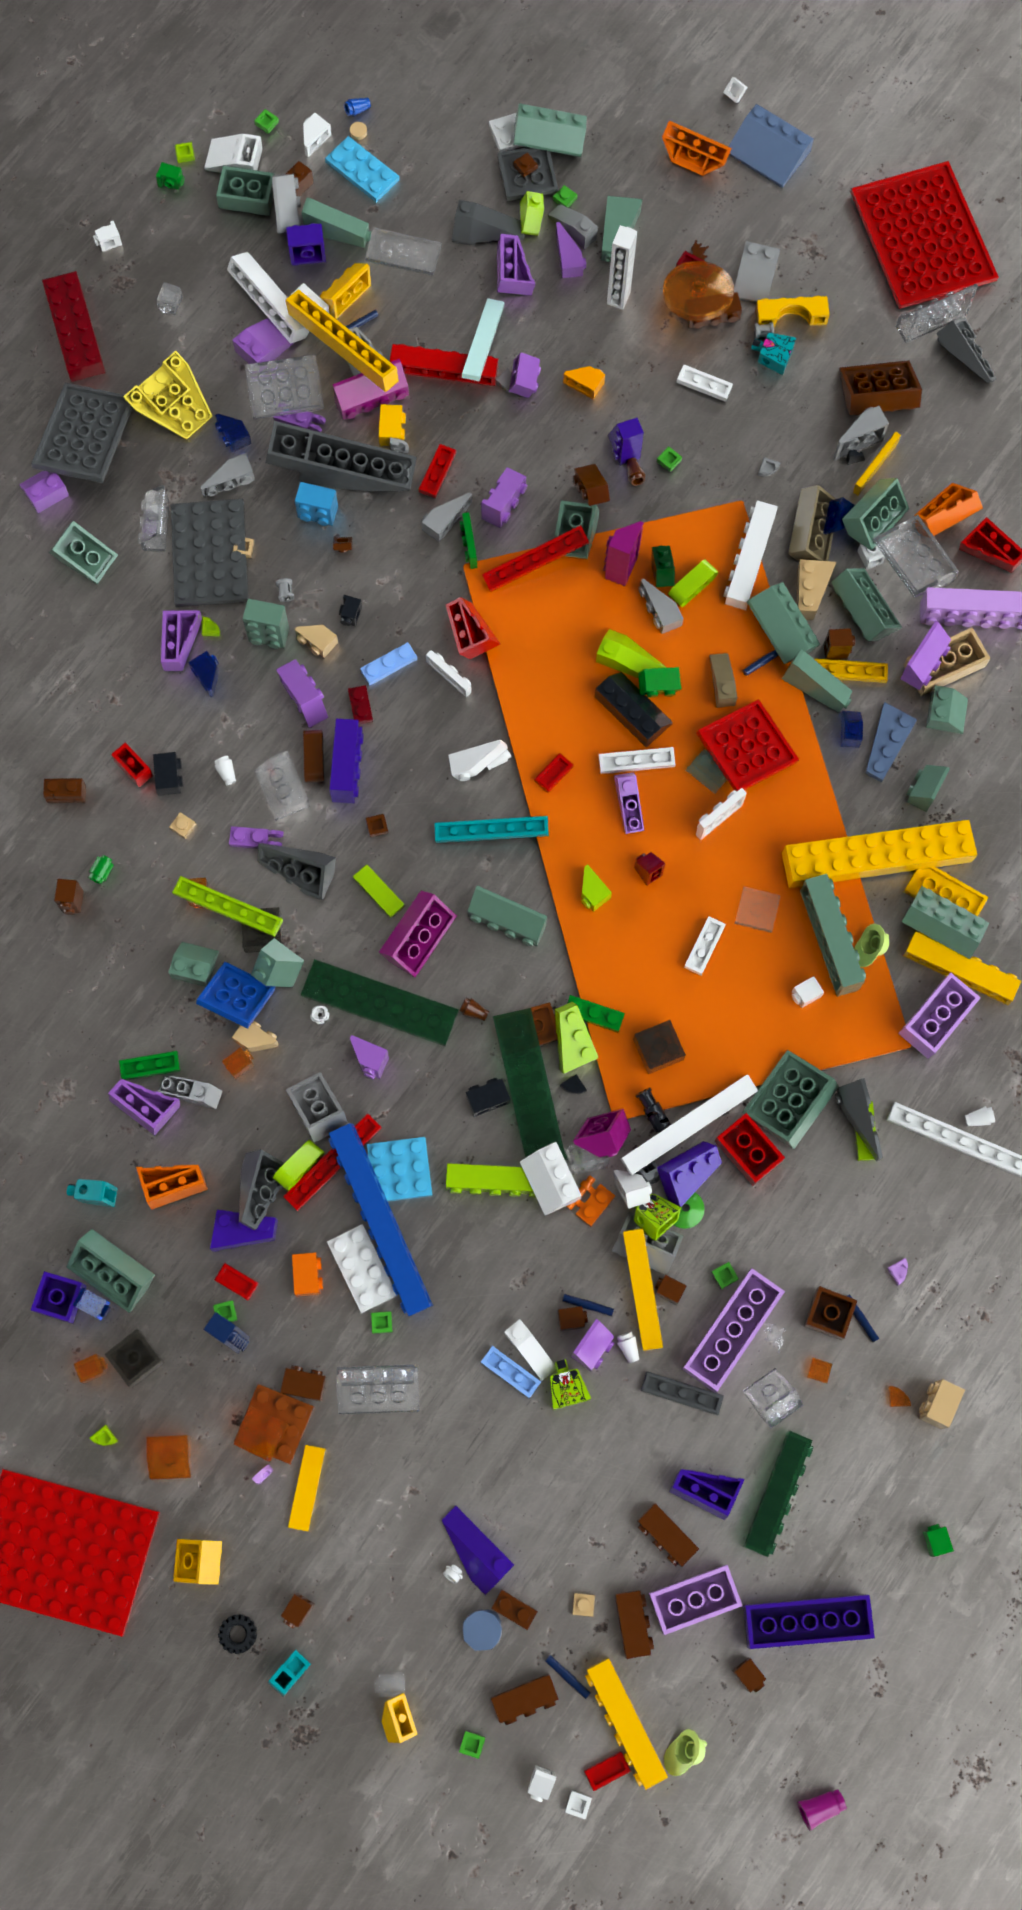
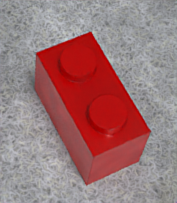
(132, 765)

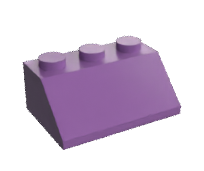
(927, 657)

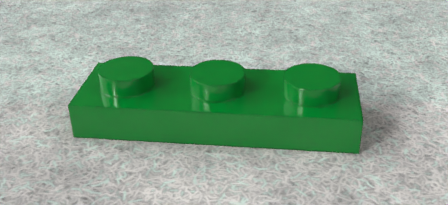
(468, 540)
(598, 1014)
(149, 1065)

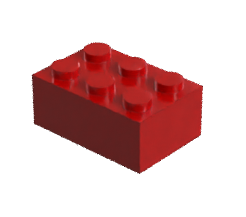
(749, 1149)

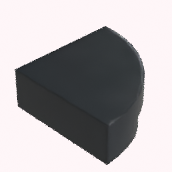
(854, 457)
(573, 1085)

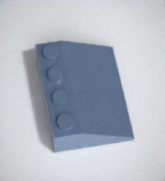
(770, 145)

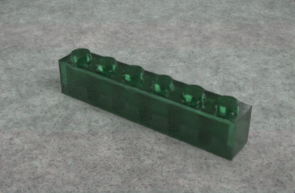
(778, 1493)

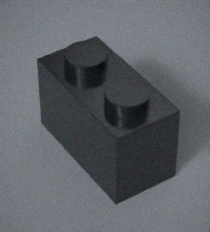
(167, 773)
(487, 1097)

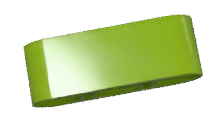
(693, 583)
(298, 1164)

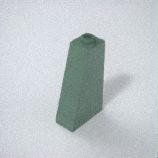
(619, 212)
(336, 224)
(817, 682)

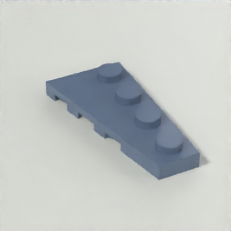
(889, 738)

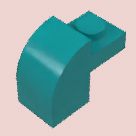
(289, 1673)

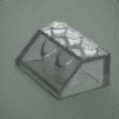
(154, 520)
(282, 786)

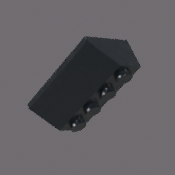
(632, 709)

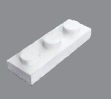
(704, 383)
(449, 672)
(704, 945)

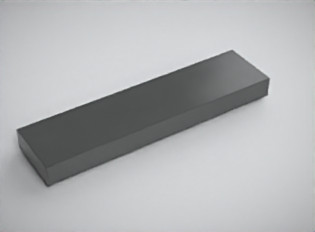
(682, 1393)

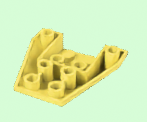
(171, 398)

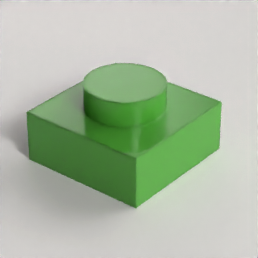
(266, 121)
(565, 197)
(669, 459)
(725, 1275)
(226, 1310)
(381, 1322)
(472, 1744)

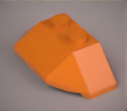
(694, 150)

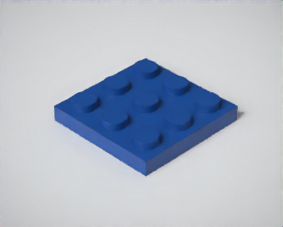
(235, 995)

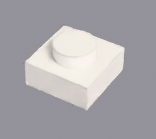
(735, 89)
(578, 1804)

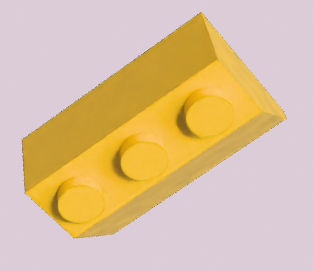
(347, 289)

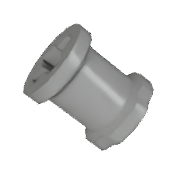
(763, 330)
(285, 590)

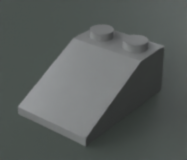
(756, 272)
(863, 433)
(317, 1106)

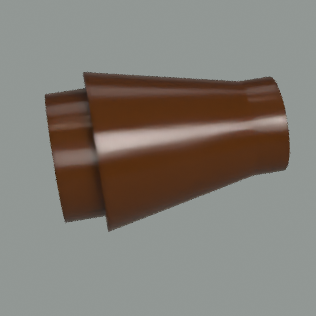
(635, 473)
(473, 1009)

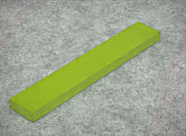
(227, 906)

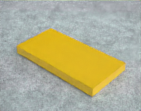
(946, 887)

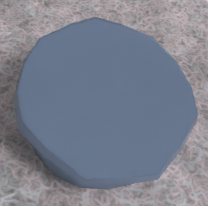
(482, 1630)

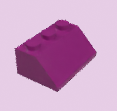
(604, 1133)

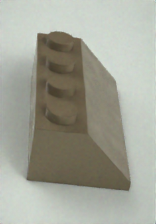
(807, 534)

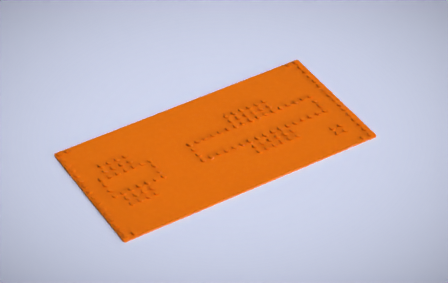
(637, 943)

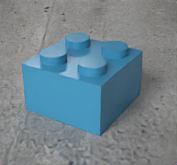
(316, 504)

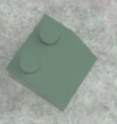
(947, 710)
(927, 786)
(193, 964)
(277, 965)

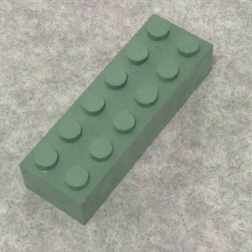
(832, 934)

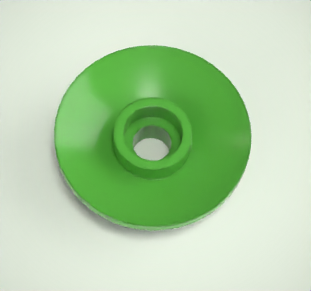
(694, 1215)

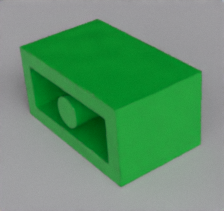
(659, 681)

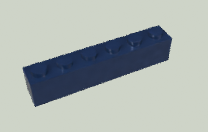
(227, 1333)

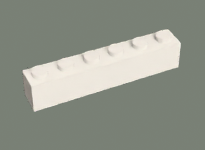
(621, 267)
(266, 295)
(751, 554)

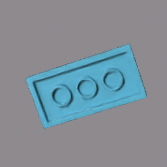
(362, 169)

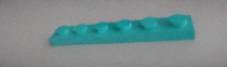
(491, 829)

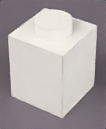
(807, 992)

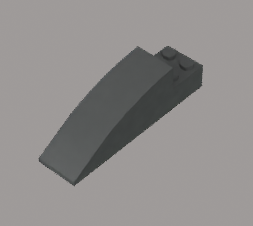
(339, 461)

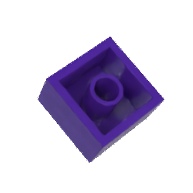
(306, 244)
(56, 1297)

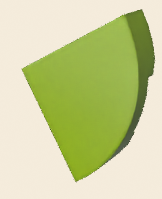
(209, 627)
(104, 1437)

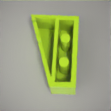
(574, 1041)

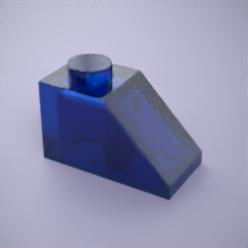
(836, 512)
(206, 671)
(851, 729)
(92, 1304)

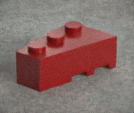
(992, 546)
(470, 629)

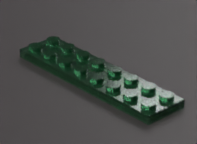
(379, 1002)
(527, 1081)

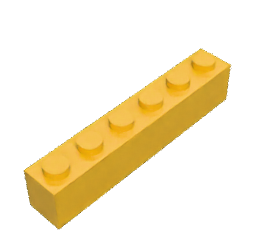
(972, 972)
(627, 1724)

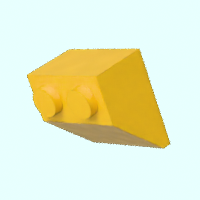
(197, 1561)

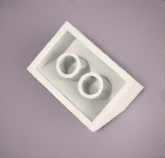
(550, 1179)

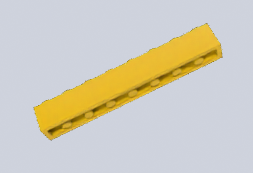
(342, 340)

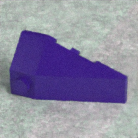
(479, 1556)

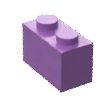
(524, 375)

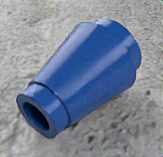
(356, 106)

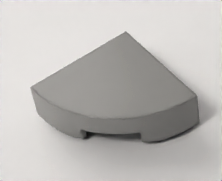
(504, 380)
(399, 445)
(768, 467)

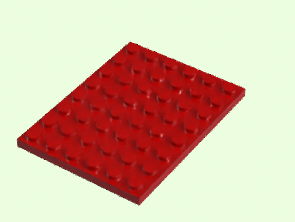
(923, 234)
(71, 1552)

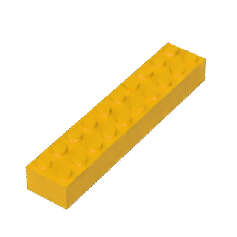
(880, 853)

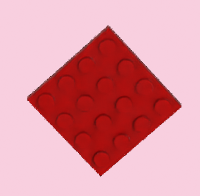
(747, 746)

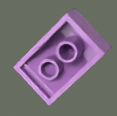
(260, 342)
(593, 1346)

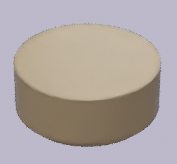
(358, 131)

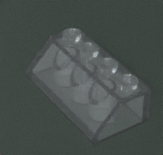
(377, 1389)

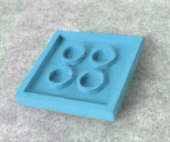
(402, 1168)

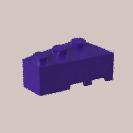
(626, 440)
(707, 1491)

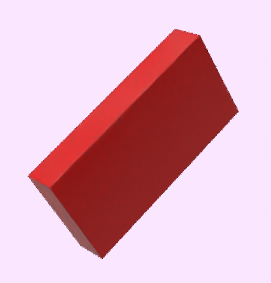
(553, 772)
(236, 1281)
(607, 1771)

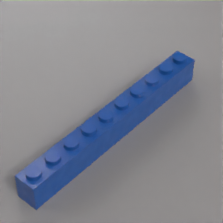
(380, 1220)

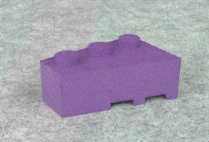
(512, 269)
(503, 498)
(143, 1105)

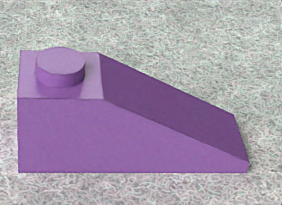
(569, 254)

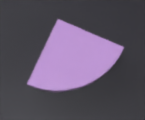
(899, 1271)
(263, 1474)

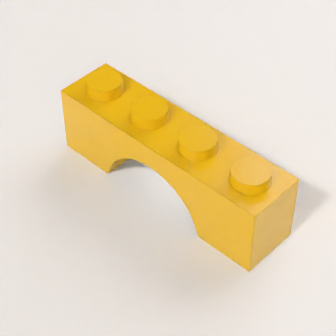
(812, 309)

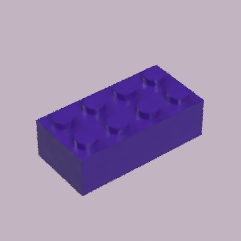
(345, 761)

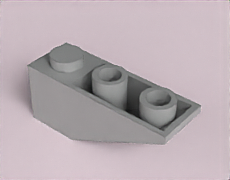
(231, 474)
(665, 610)
(190, 1091)

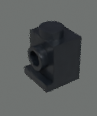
(350, 610)

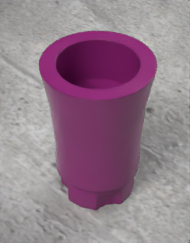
(821, 1808)

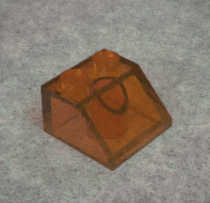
(260, 1434)
(169, 1457)

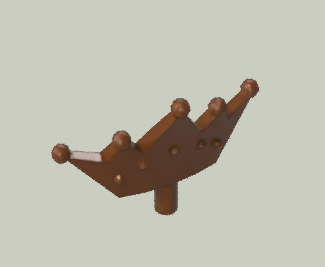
(699, 251)

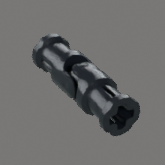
(658, 1120)

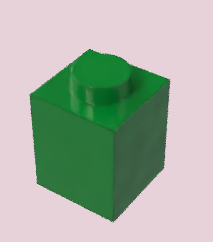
(938, 1540)

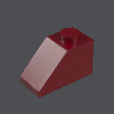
(649, 867)

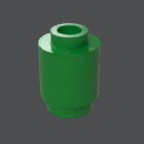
(100, 869)

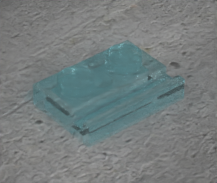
(707, 771)

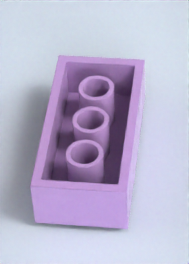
(939, 1015)
(695, 1599)

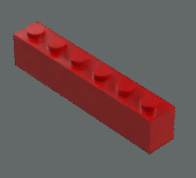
(440, 364)

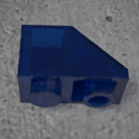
(234, 432)

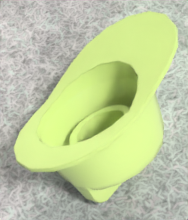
(872, 944)
(684, 1752)

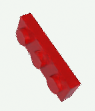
(437, 471)

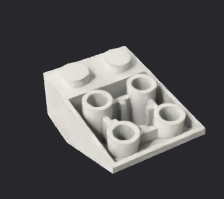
(234, 151)

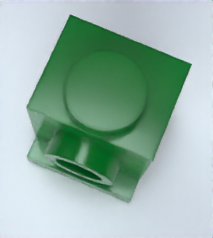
(170, 176)

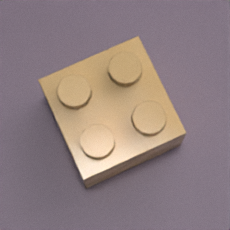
(941, 1403)

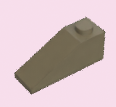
(723, 680)

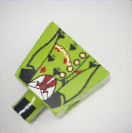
(656, 1216)
(567, 1386)

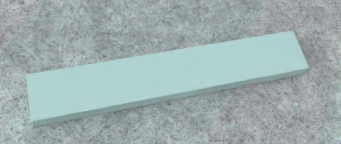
(483, 340)

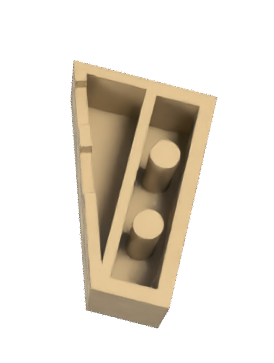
(811, 585)

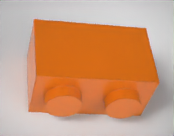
(306, 1274)

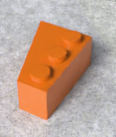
(949, 508)
(170, 1184)

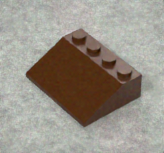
(882, 384)

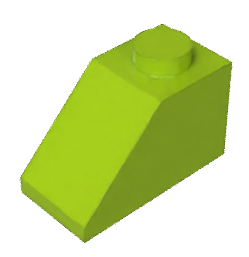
(531, 213)
(594, 891)

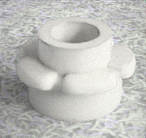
(319, 1009)
(453, 1573)

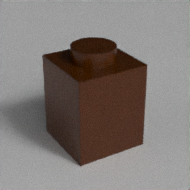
(670, 1289)
(572, 1318)
(750, 1675)

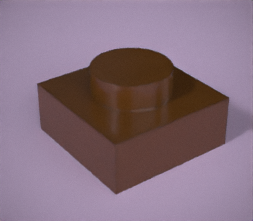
(525, 164)
(342, 544)
(377, 825)

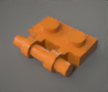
(595, 1204)

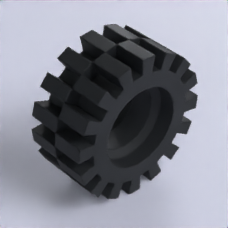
(224, 1634)

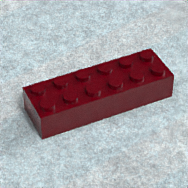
(73, 326)

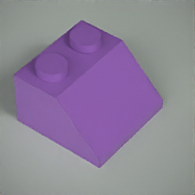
(44, 490)
(370, 1057)

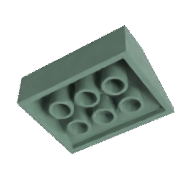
(791, 1099)

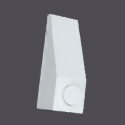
(473, 760)
(530, 1349)

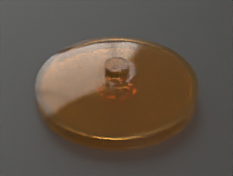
(698, 290)

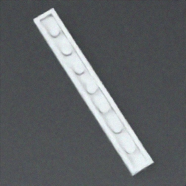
(688, 1124)
(956, 1139)

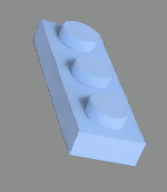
(388, 663)
(510, 1372)

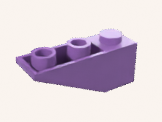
(629, 802)

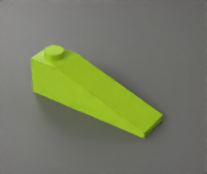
(624, 654)

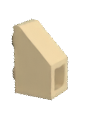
(318, 638)
(255, 1038)

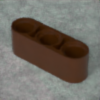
(313, 755)

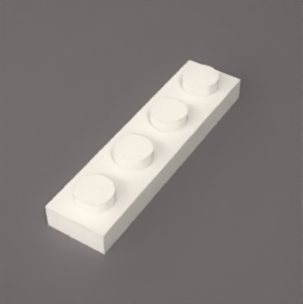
(637, 760)

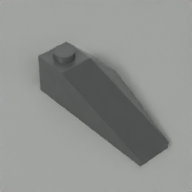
(855, 1103)

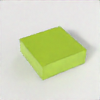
(184, 152)

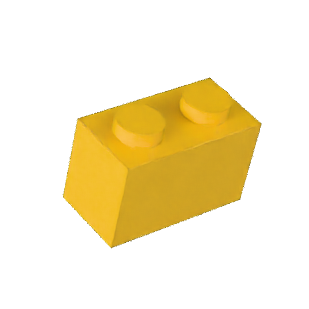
(391, 423)

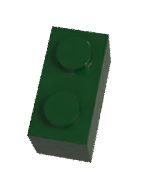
(663, 566)

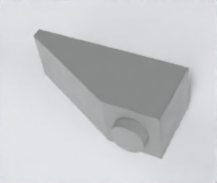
(576, 224)
(443, 517)

